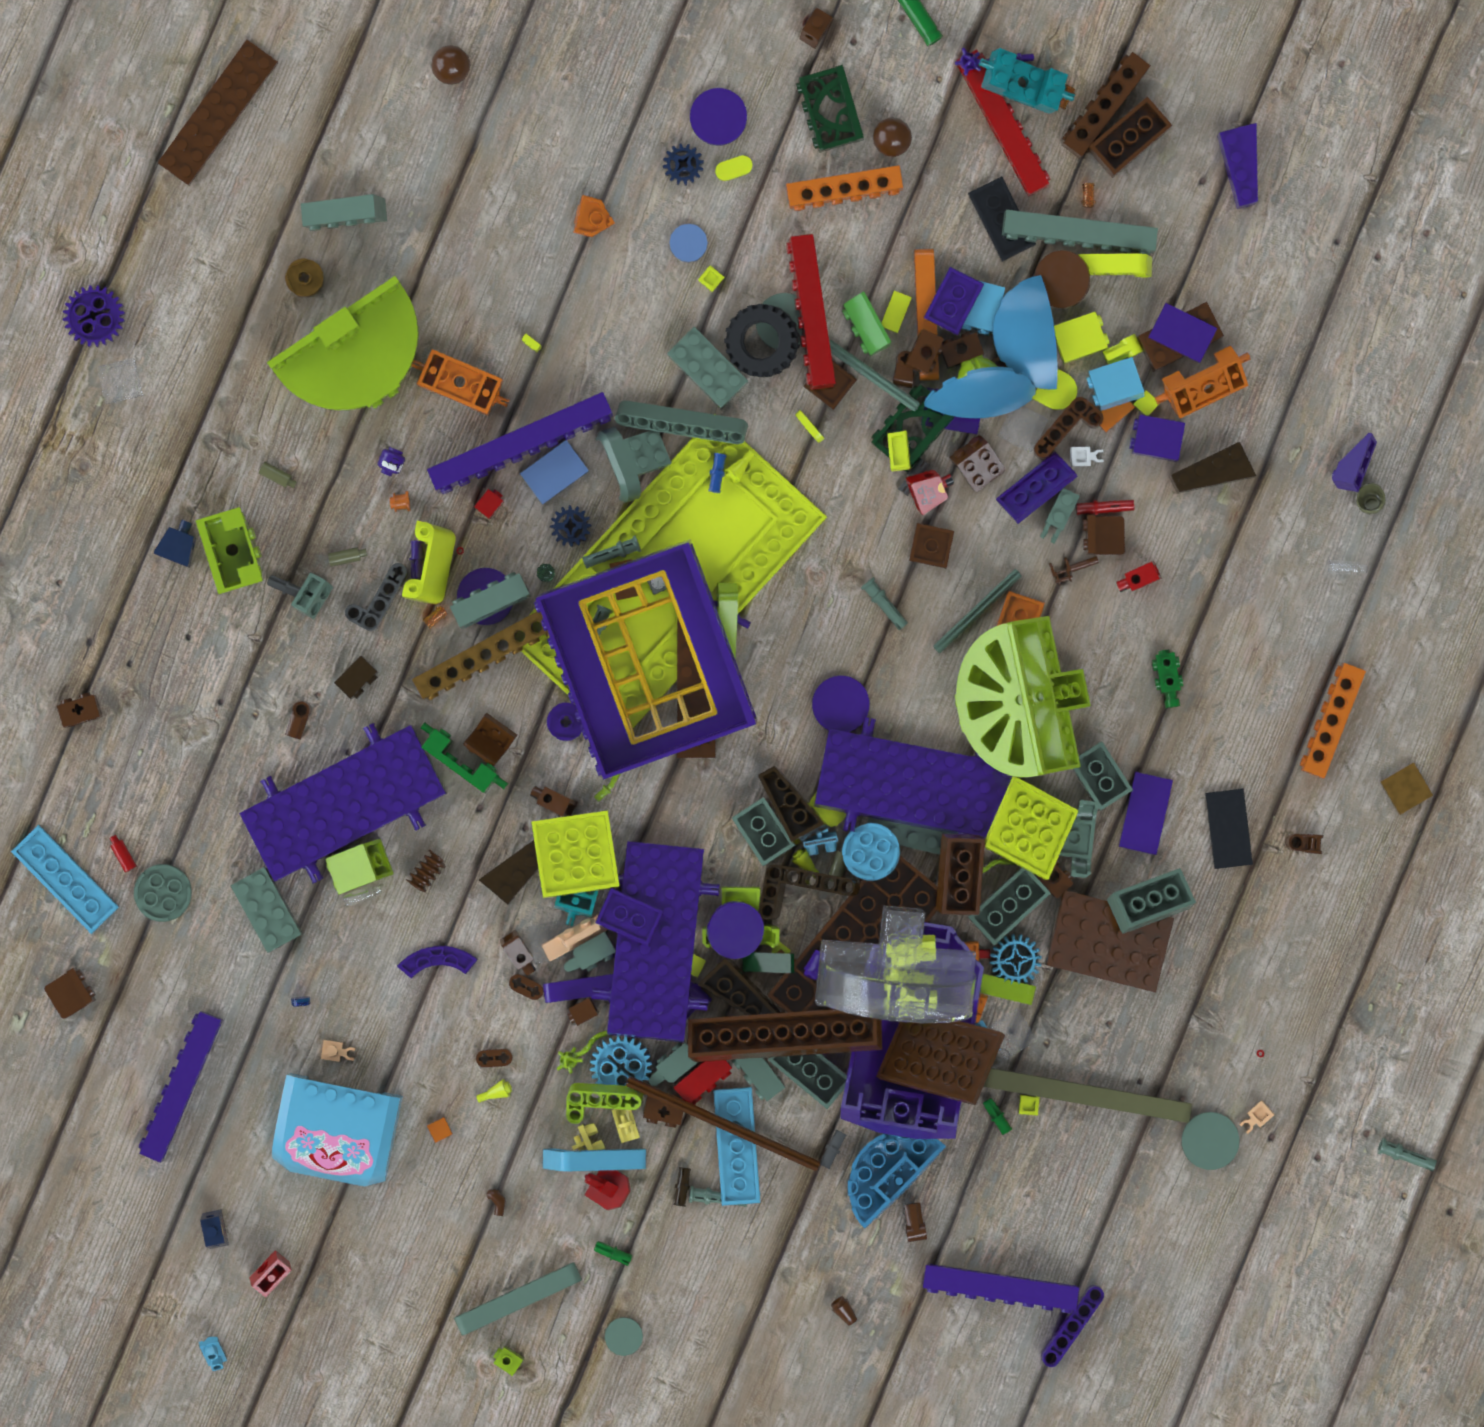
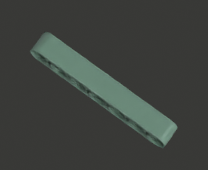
(681, 422)
(518, 1298)

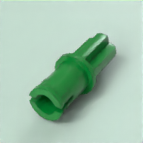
(997, 1116)
(613, 1253)

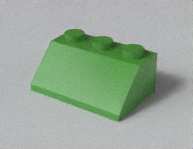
(866, 324)

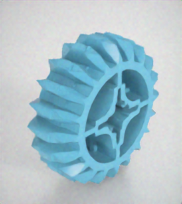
(1013, 943)

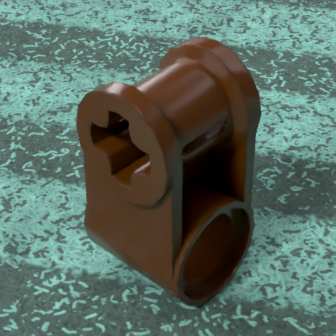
(903, 374)
(1308, 843)

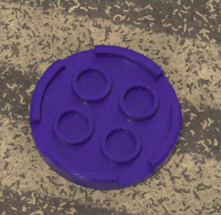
(718, 116)
(480, 579)
(840, 703)
(735, 930)

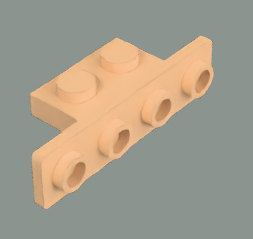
(572, 938)

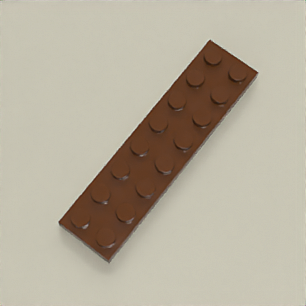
(217, 112)
(696, 701)

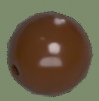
(450, 65)
(892, 137)

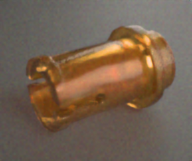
(1064, 102)
(1088, 195)
(435, 616)

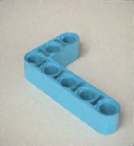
(594, 1159)

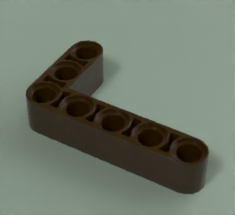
(802, 881)

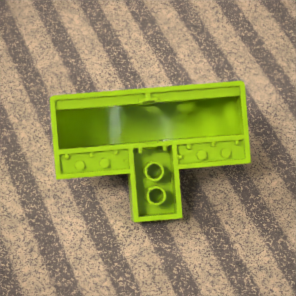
(354, 353)
(1019, 701)

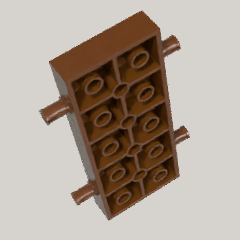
(859, 922)

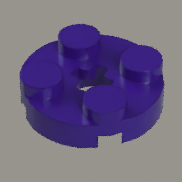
(557, 728)

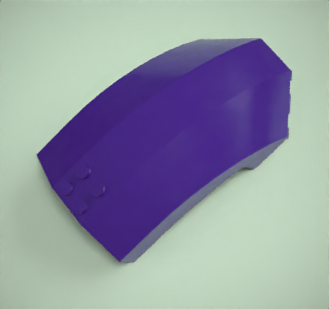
(894, 1107)

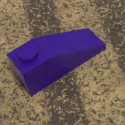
(1354, 465)

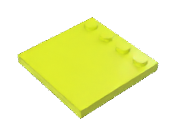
(1030, 828)
(575, 854)

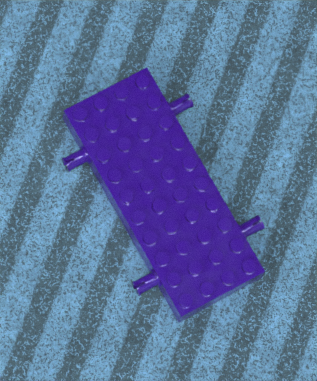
(908, 784)
(343, 803)
(653, 982)

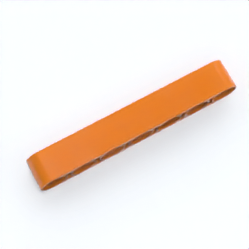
(924, 296)

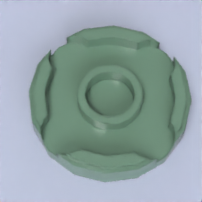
(623, 1336)

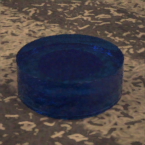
(300, 1001)

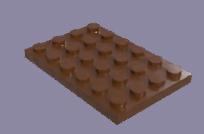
(1092, 944)
(942, 1058)

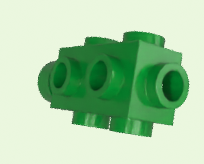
(1166, 672)

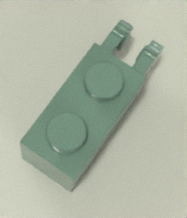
(1060, 513)
(590, 953)
(672, 1066)

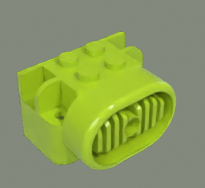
(217, 535)

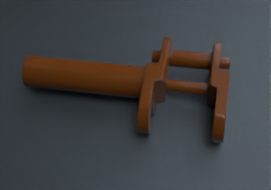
(1072, 568)

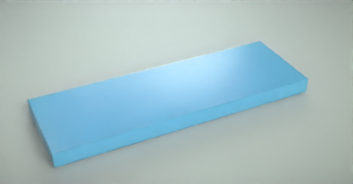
(65, 879)
(736, 1155)

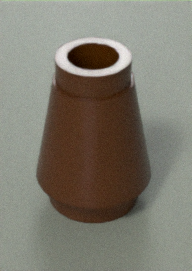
(843, 1309)

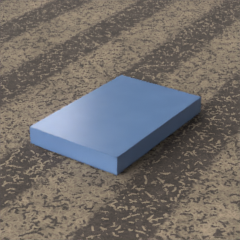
(554, 472)

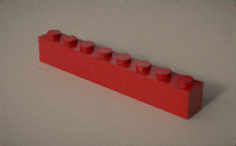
(1007, 132)
(811, 312)

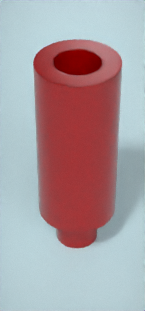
(122, 854)

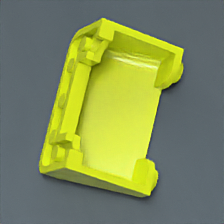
(436, 566)

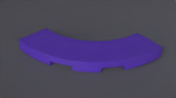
(437, 956)

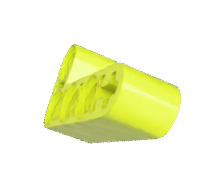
(1119, 264)

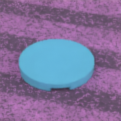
(871, 852)

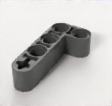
(380, 595)

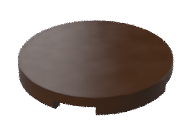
(1064, 277)

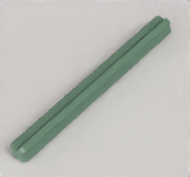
(873, 376)
(980, 608)

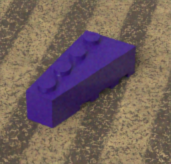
(1240, 160)

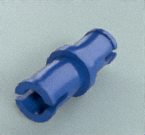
(717, 473)

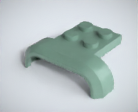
(633, 458)
(1080, 839)

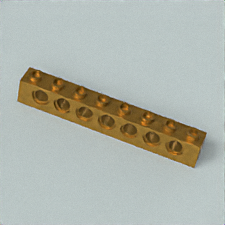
(423, 681)

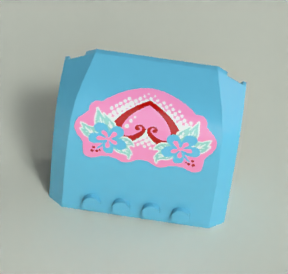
(335, 1131)

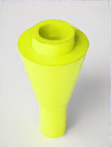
(736, 470)
(804, 861)
(499, 1090)

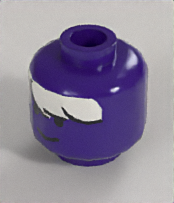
(391, 461)

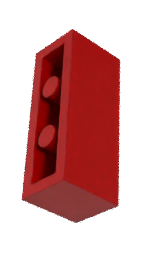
(702, 1080)

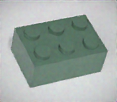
(1101, 776)
(763, 831)

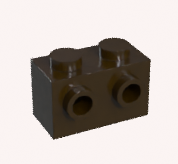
(356, 678)

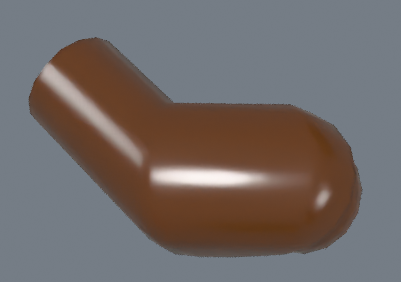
(498, 1199)

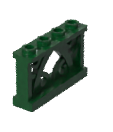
(840, 84)
(939, 424)

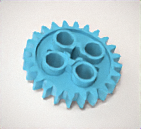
(632, 1053)

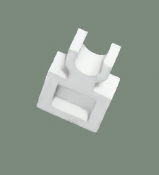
(1082, 456)

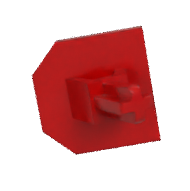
(608, 1188)

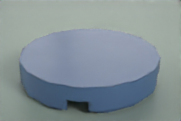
(688, 243)

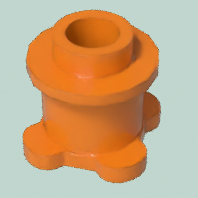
(400, 502)

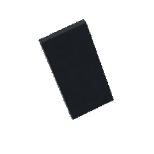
(990, 204)
(1228, 828)

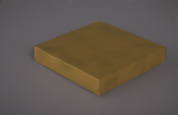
(1406, 788)

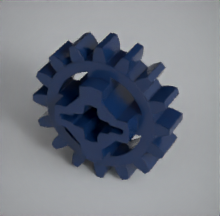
(690, 154)
(579, 526)

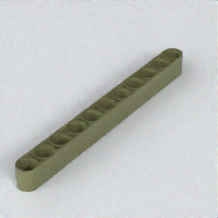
(1089, 1095)

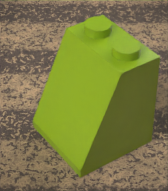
(359, 866)

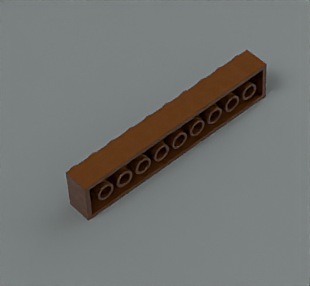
(781, 1035)

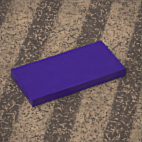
(1036, 487)
(1145, 813)

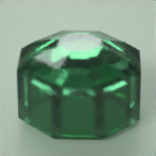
(545, 572)

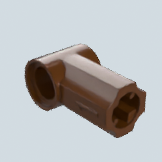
(298, 722)
(915, 1227)

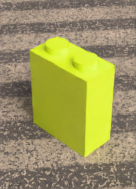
(1080, 337)

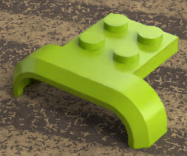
(751, 896)

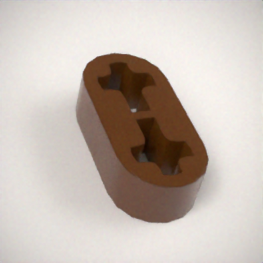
(524, 991)
(494, 1063)

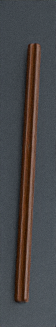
(723, 1123)

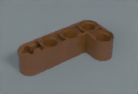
(1064, 430)

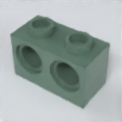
(312, 595)

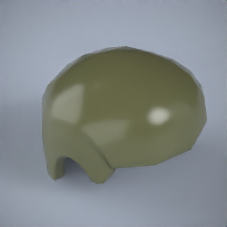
(1370, 498)

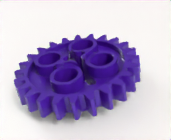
(87, 299)

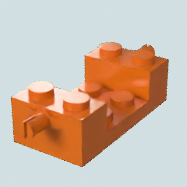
(480, 388)
(1190, 393)

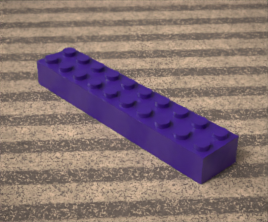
(520, 443)

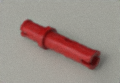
(1104, 507)

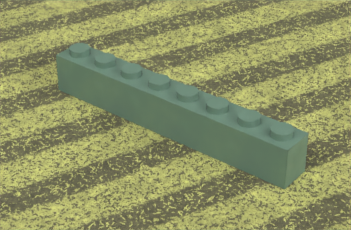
(1080, 232)

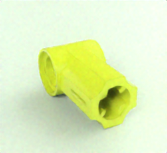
(1125, 349)

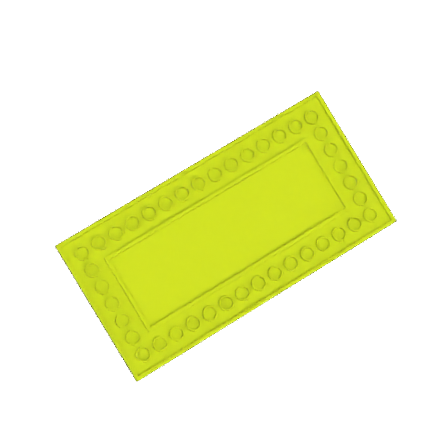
(736, 535)

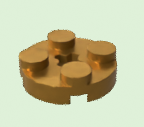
(301, 288)

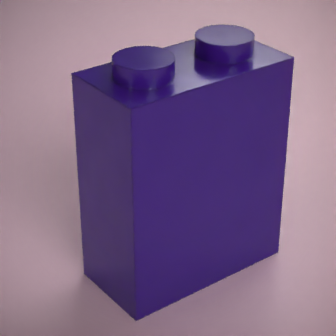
(1157, 438)

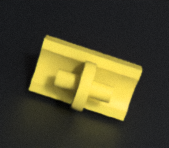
(625, 1124)
(587, 1131)

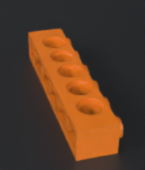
(891, 174)
(1355, 677)

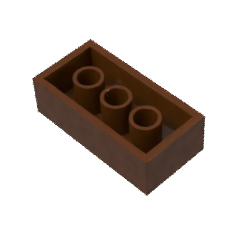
(1129, 137)
(1160, 355)
(960, 874)

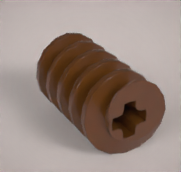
(427, 871)

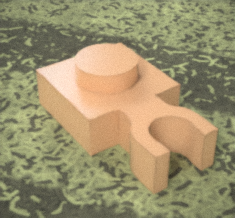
(334, 1050)
(1258, 1115)

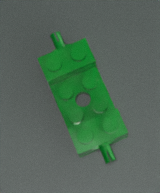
(437, 745)

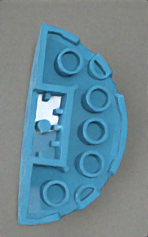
(1027, 333)
(982, 393)
(886, 1171)

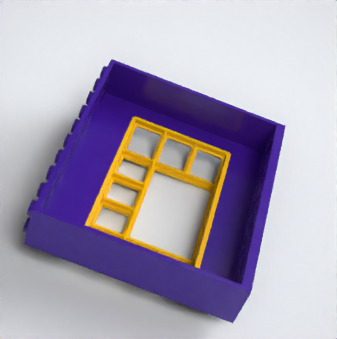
(593, 682)

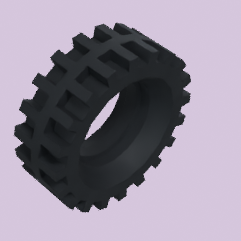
(786, 347)

